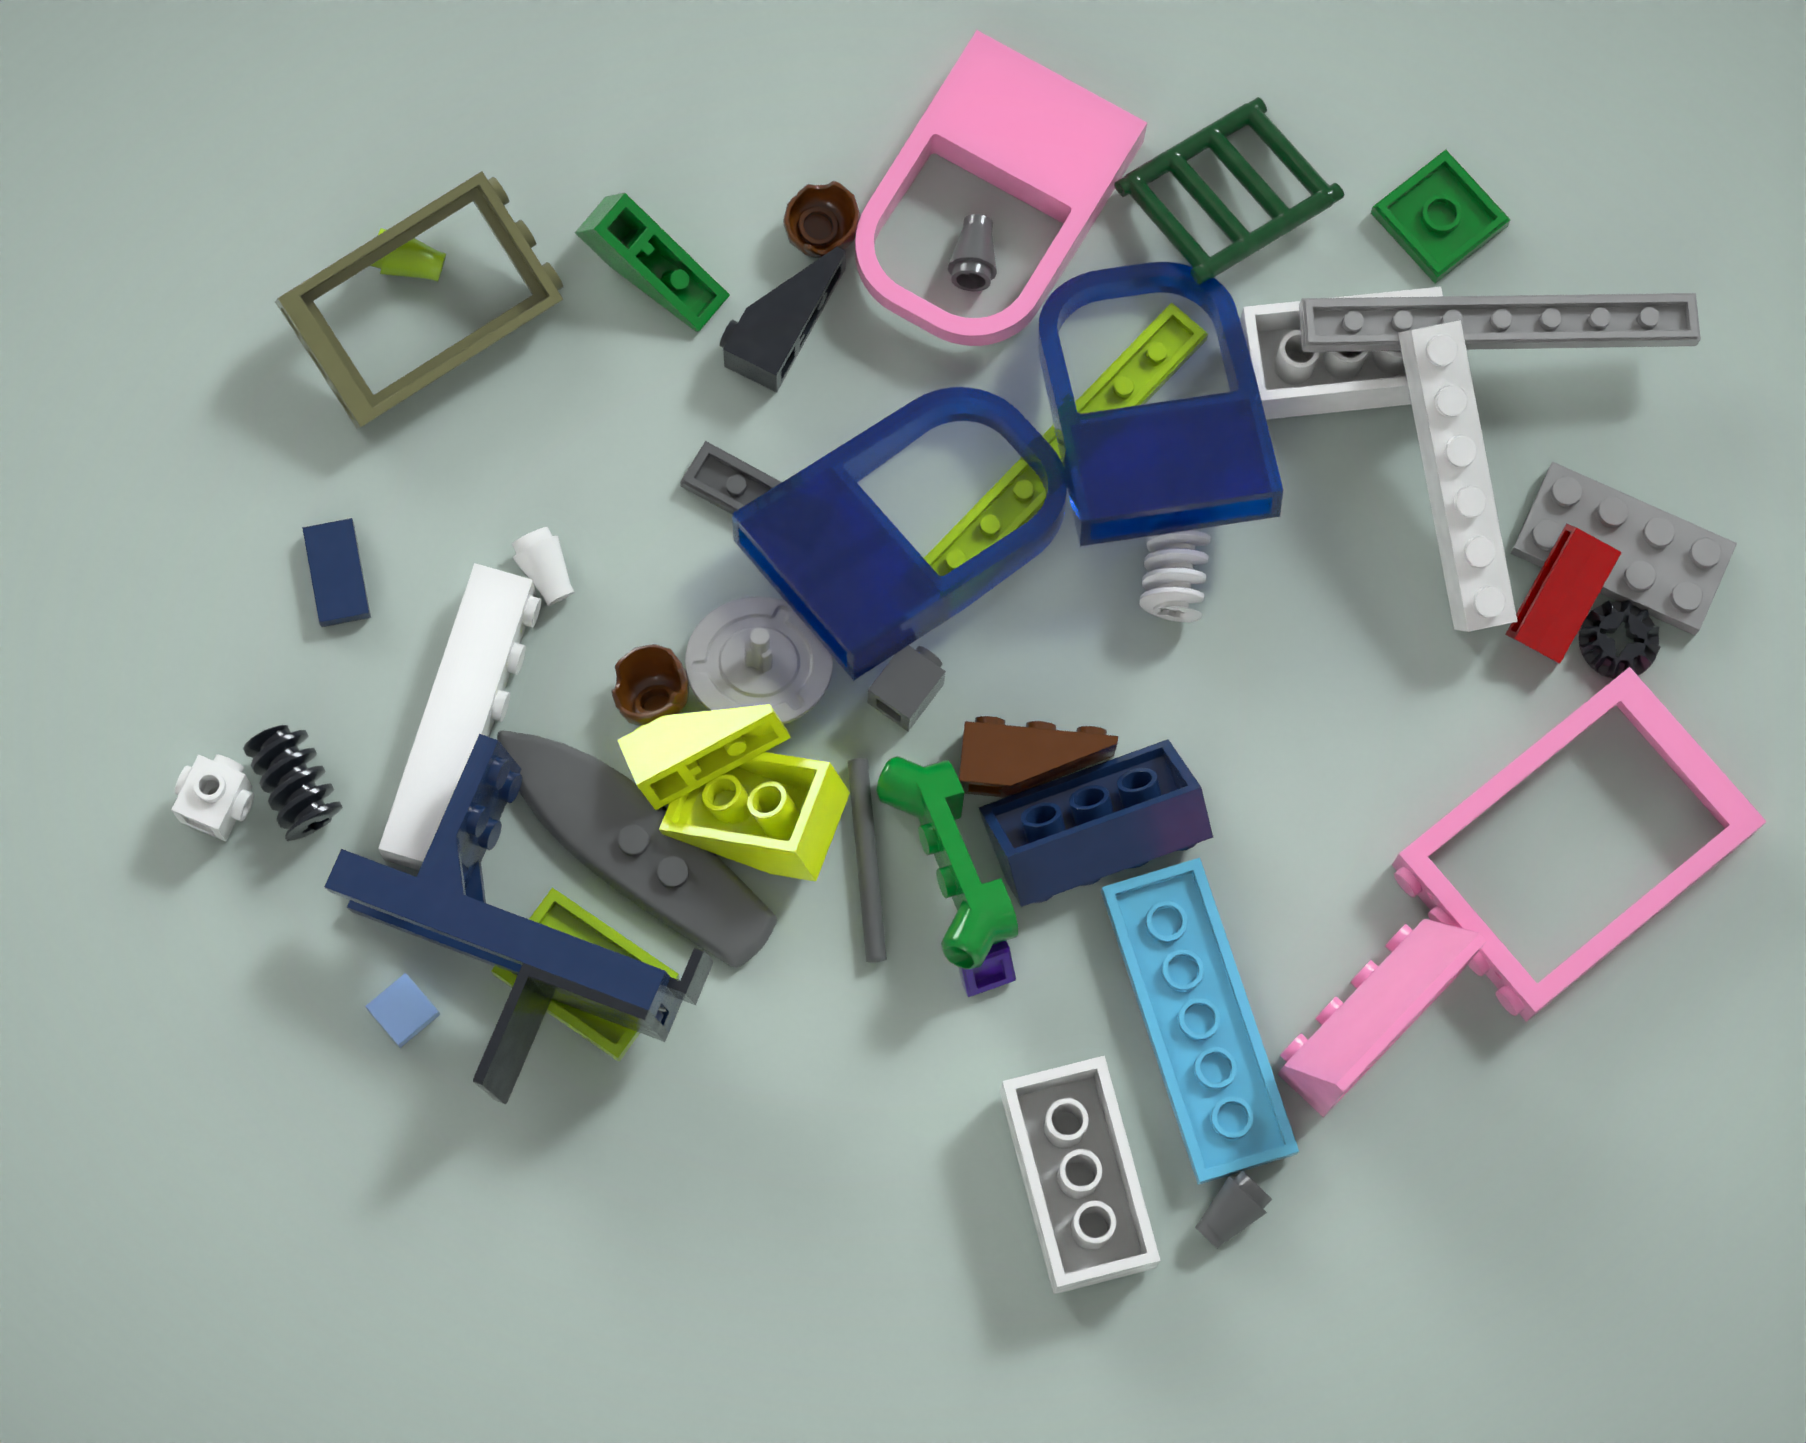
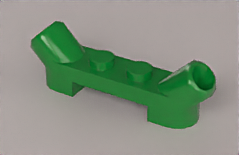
(937, 798)

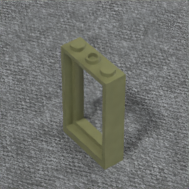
(330, 355)

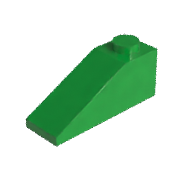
(651, 260)

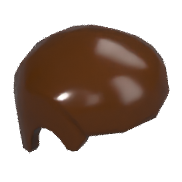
(821, 219)
(650, 684)

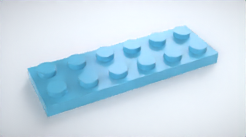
(1199, 1021)

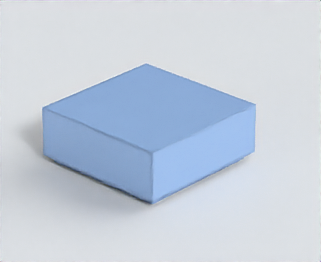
(402, 1010)

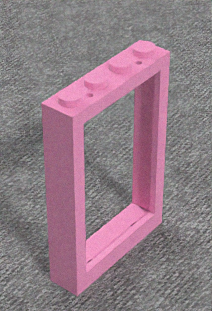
(1515, 986)

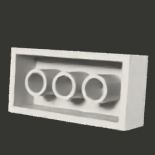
(1320, 382)
(1079, 1175)

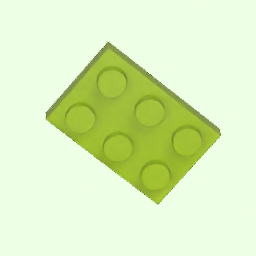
(568, 917)

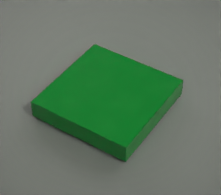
(1440, 216)

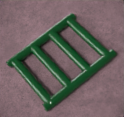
(1243, 242)

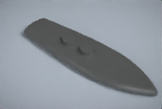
(618, 837)

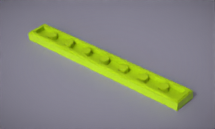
(1125, 383)

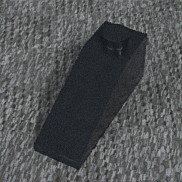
(779, 323)

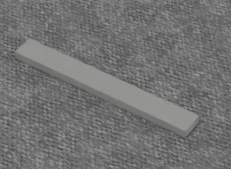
(1504, 321)

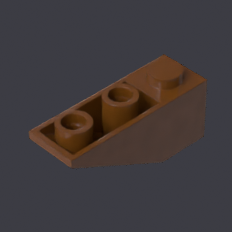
(1012, 759)

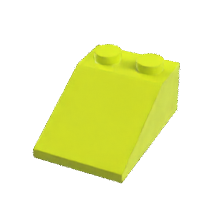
(764, 814)

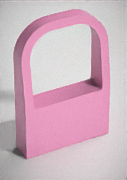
(1025, 136)

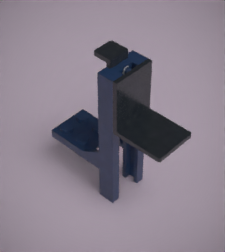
(451, 910)

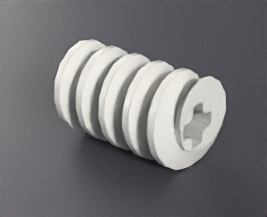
(1172, 575)

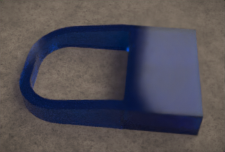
(1168, 460)
(851, 566)

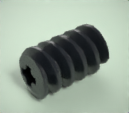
(291, 781)

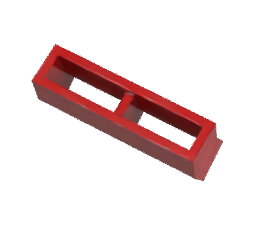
(1563, 593)

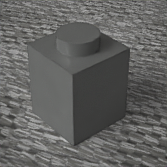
(907, 685)

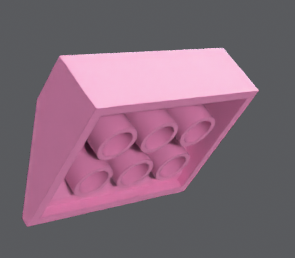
(1378, 1011)

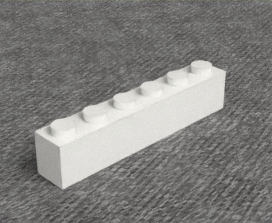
(1457, 476)
(461, 706)

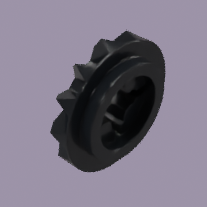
(1600, 650)

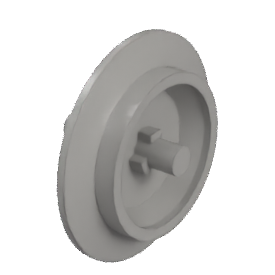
(755, 656)

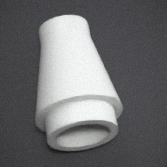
(543, 562)

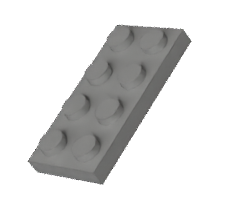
(1663, 561)

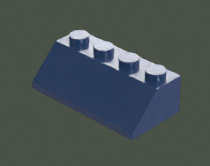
(1096, 822)

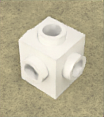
(213, 795)

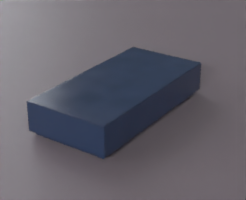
(336, 572)

